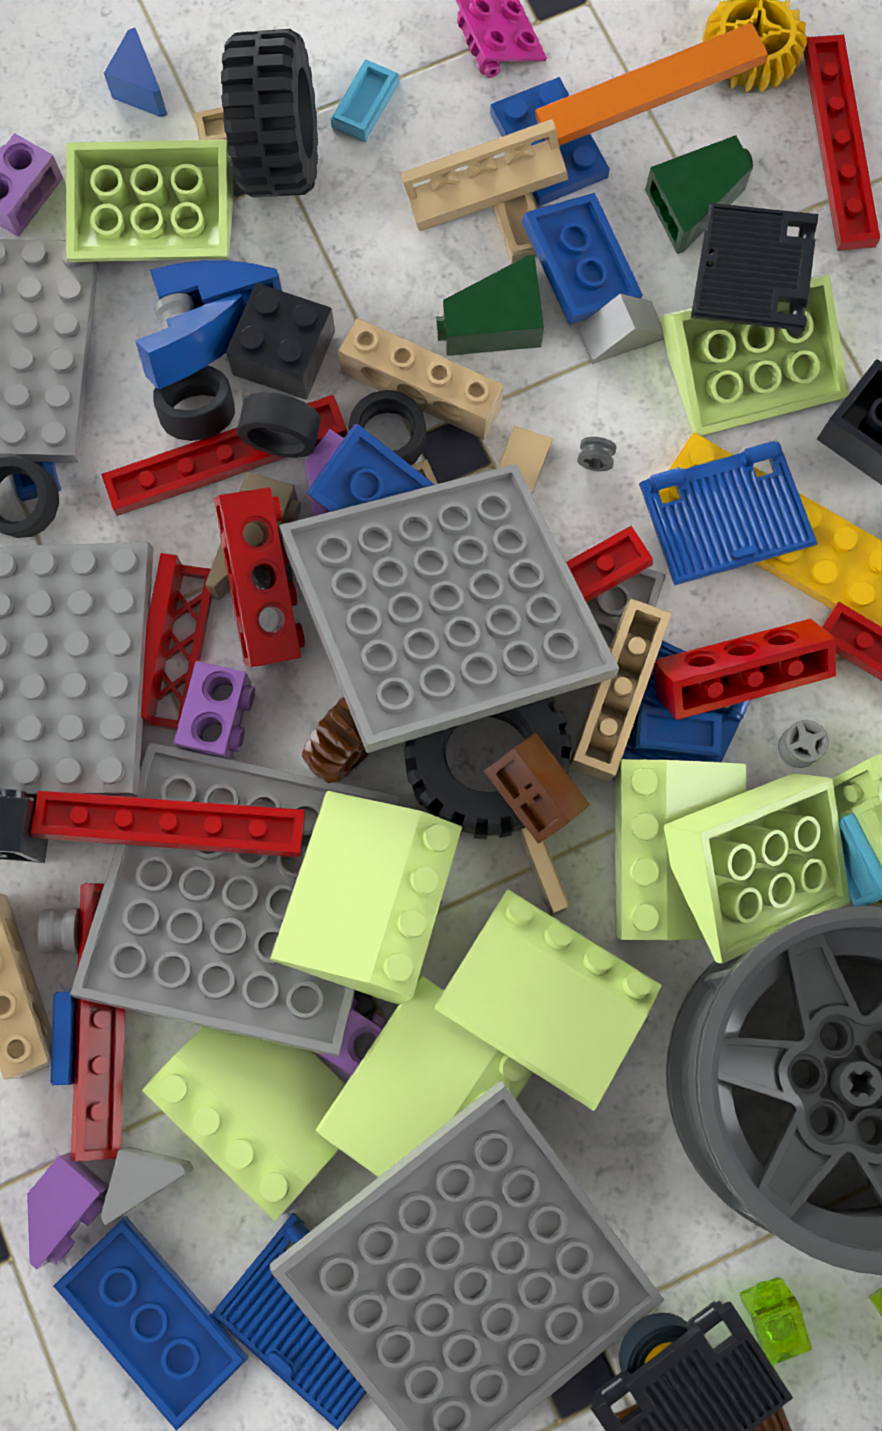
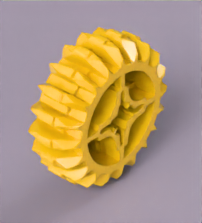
(778, 29)

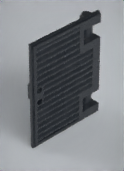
(754, 265)
(696, 1385)

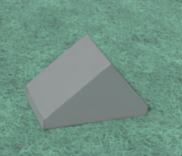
(620, 328)
(137, 1178)

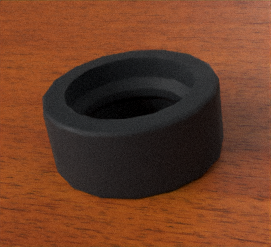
(397, 403)
(200, 422)
(279, 425)
(47, 498)

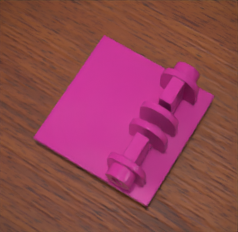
(498, 33)

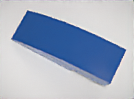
(213, 279)
(190, 341)

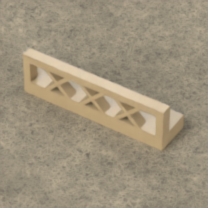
(487, 179)

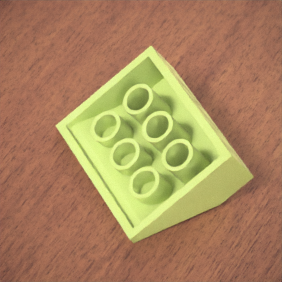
(148, 200)
(755, 372)
(647, 798)
(760, 861)
(367, 896)
(549, 999)
(414, 1083)
(251, 1110)

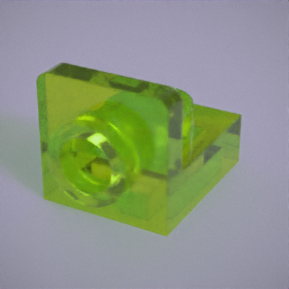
(776, 1320)

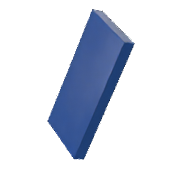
(151, 1322)

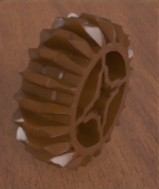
(334, 745)

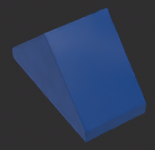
(132, 78)

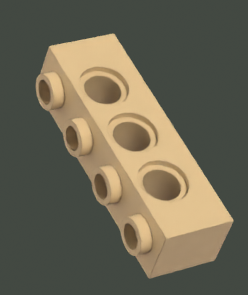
(431, 380)
(619, 698)
(23, 1019)

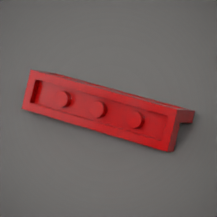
(159, 633)

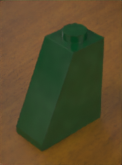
(688, 183)
(494, 312)

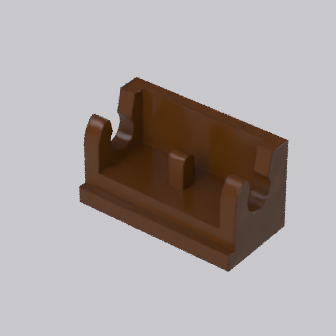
(537, 788)

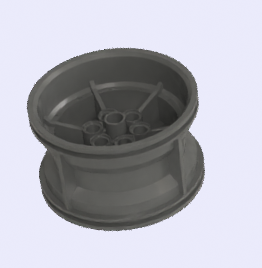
(710, 1057)

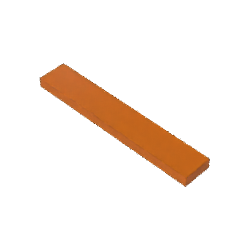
(654, 84)

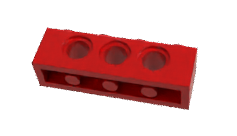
(240, 558)
(744, 668)

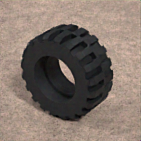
(270, 113)
(476, 810)

